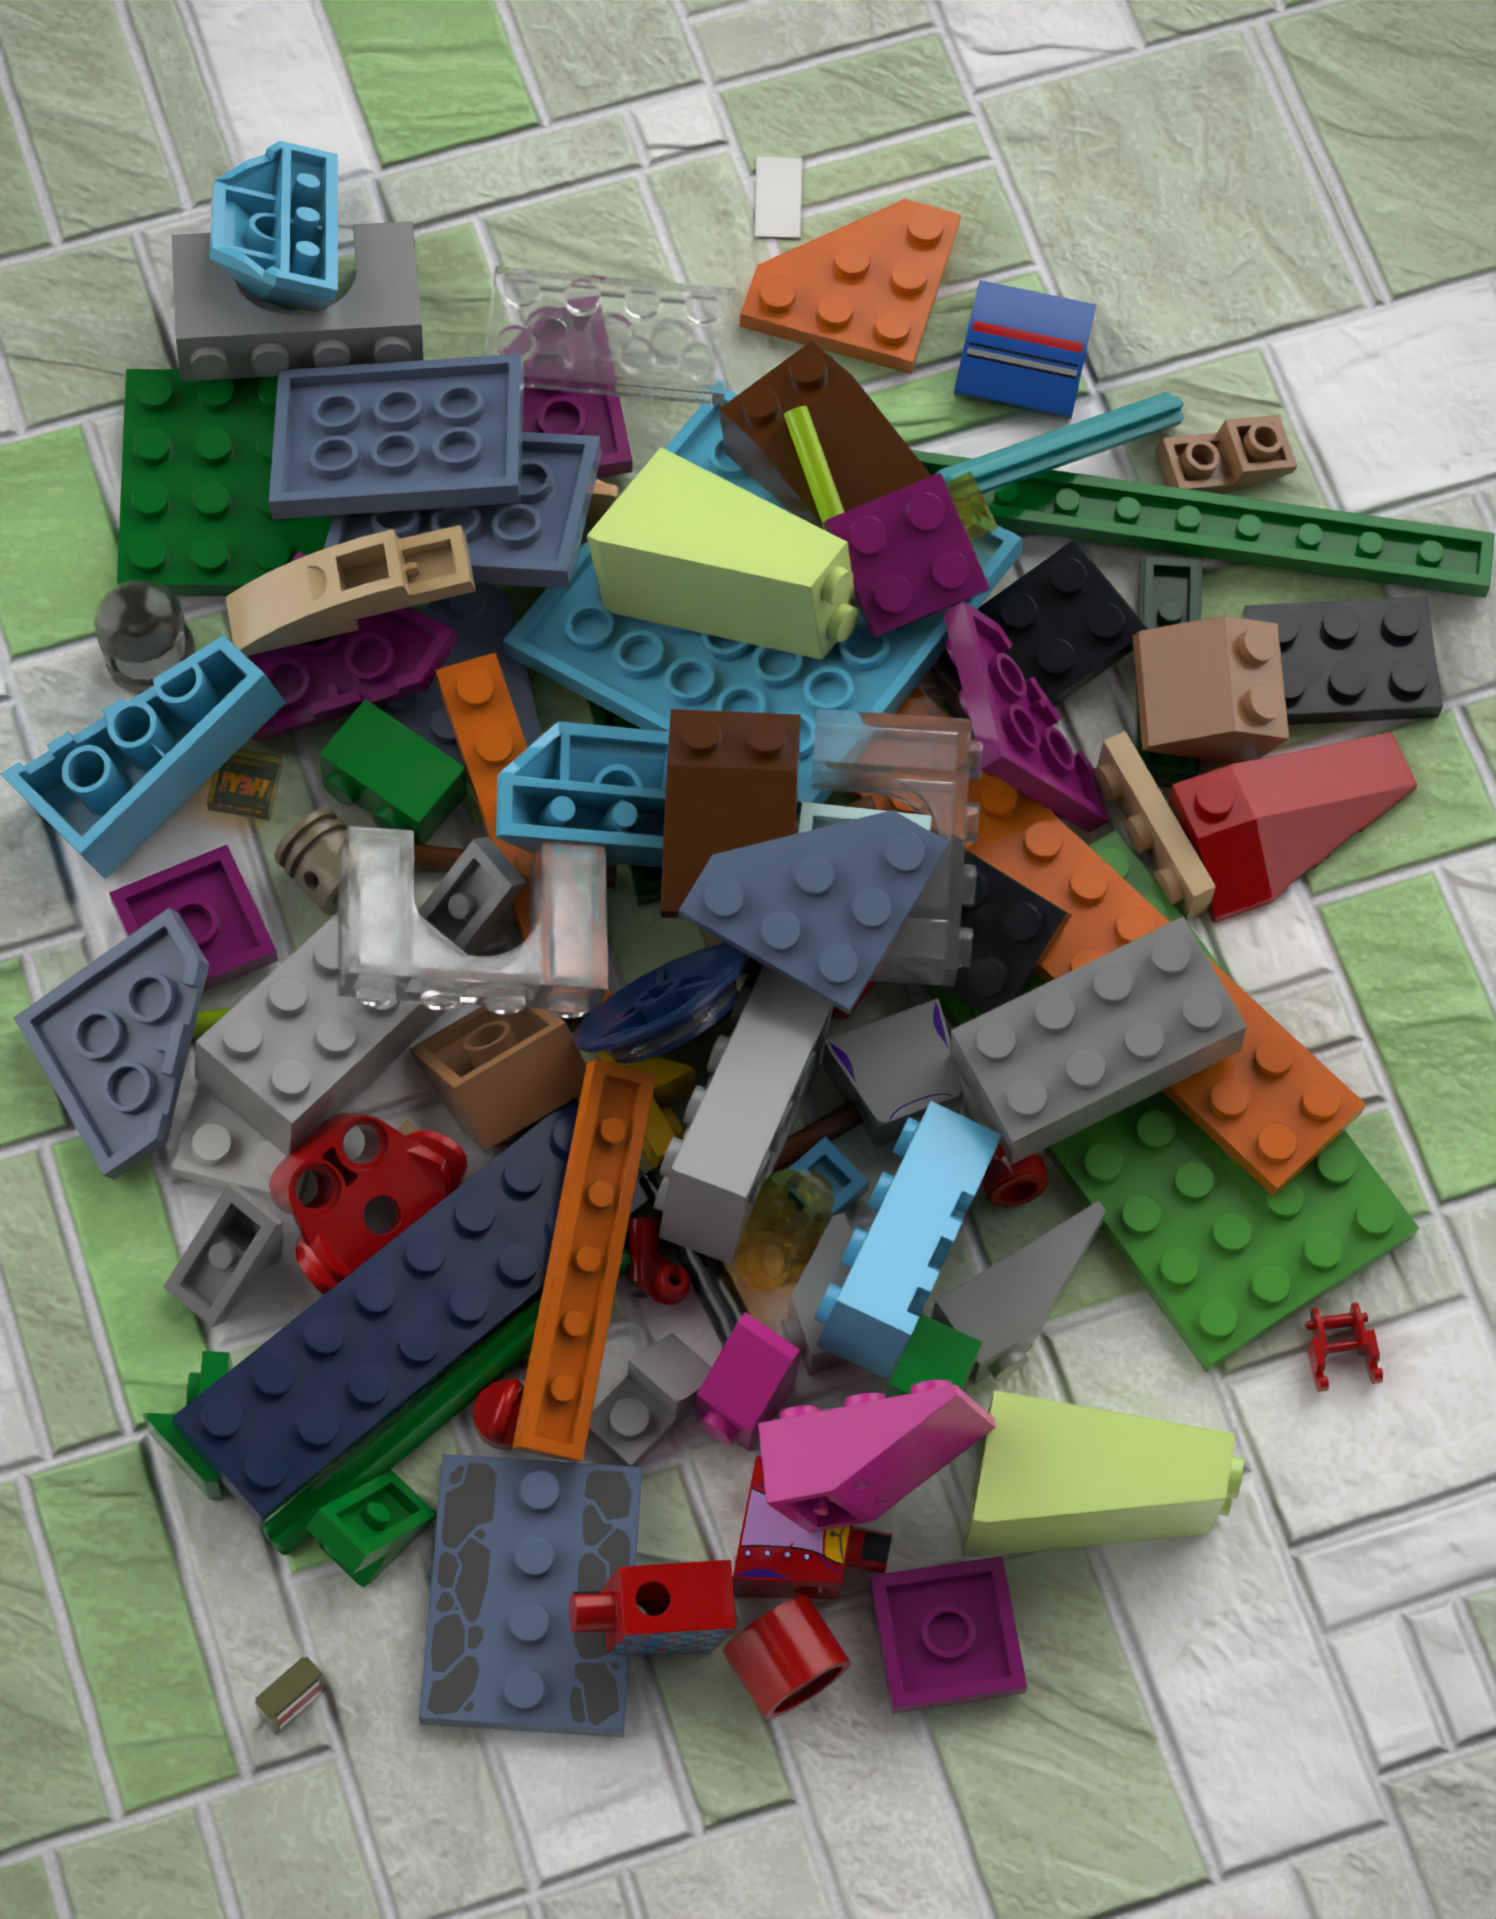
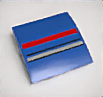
(1025, 349)

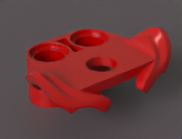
(408, 1169)

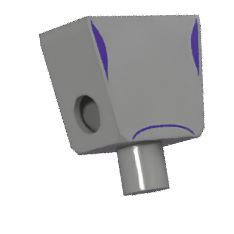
(895, 1069)

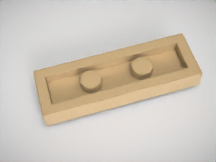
(1153, 826)

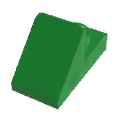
(159, 1425)
(371, 1526)

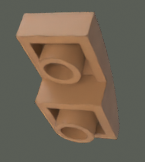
(1233, 459)

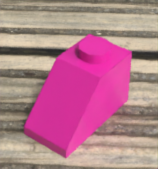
(747, 1383)

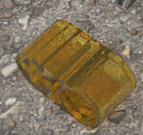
(775, 1207)

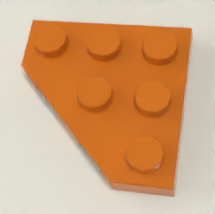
(860, 286)

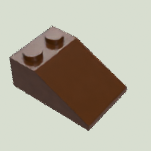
(855, 436)
(726, 789)

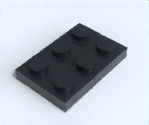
(1061, 624)
(1355, 659)
(1009, 937)

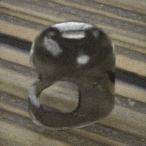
(138, 625)

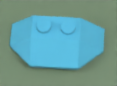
(280, 226)
(588, 789)

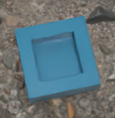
(843, 1176)

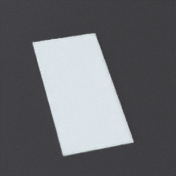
(778, 197)

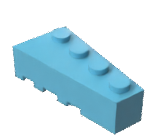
(147, 754)
(908, 1240)

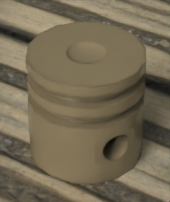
(311, 857)

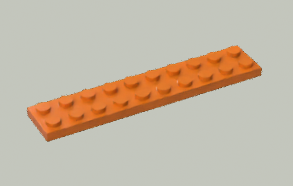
(1263, 1106)

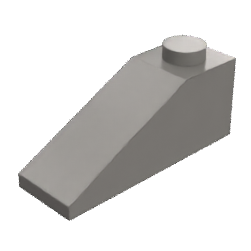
(1017, 1295)

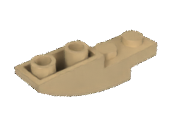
(347, 582)

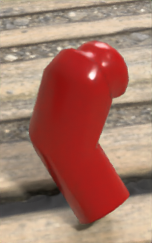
(650, 1269)

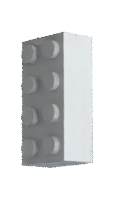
(1097, 1040)
(299, 1049)
(741, 1115)

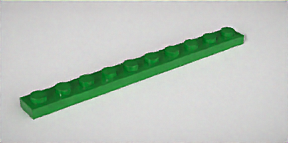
(1241, 529)

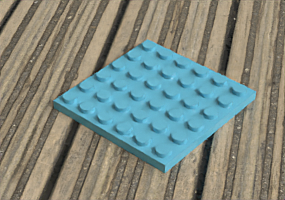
(650, 667)

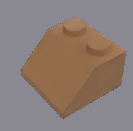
(1211, 689)
(502, 1071)

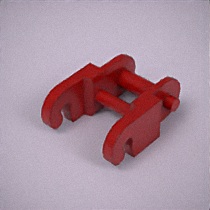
(1364, 1342)

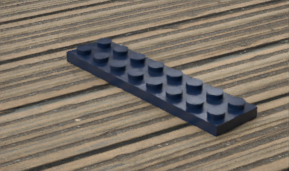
(387, 1326)

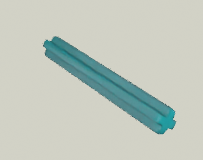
(1071, 443)

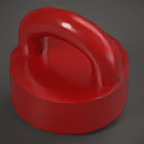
(1015, 1183)
(497, 1413)

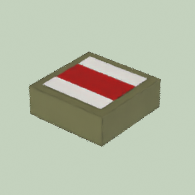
(290, 1694)

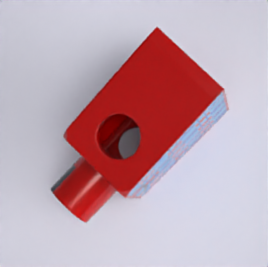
(685, 1604)

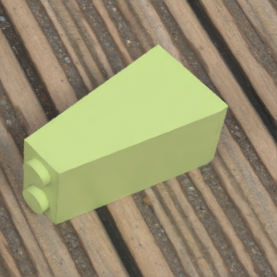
(721, 562)
(1093, 1478)

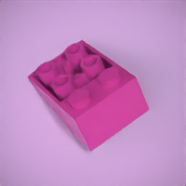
(864, 1456)

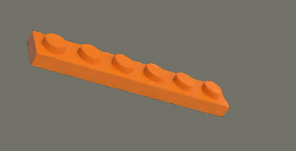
(488, 742)
(584, 1261)

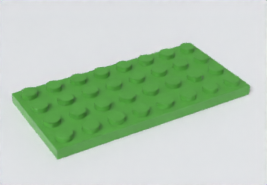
(1195, 1224)

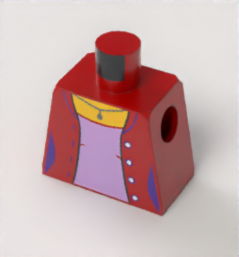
(788, 1562)

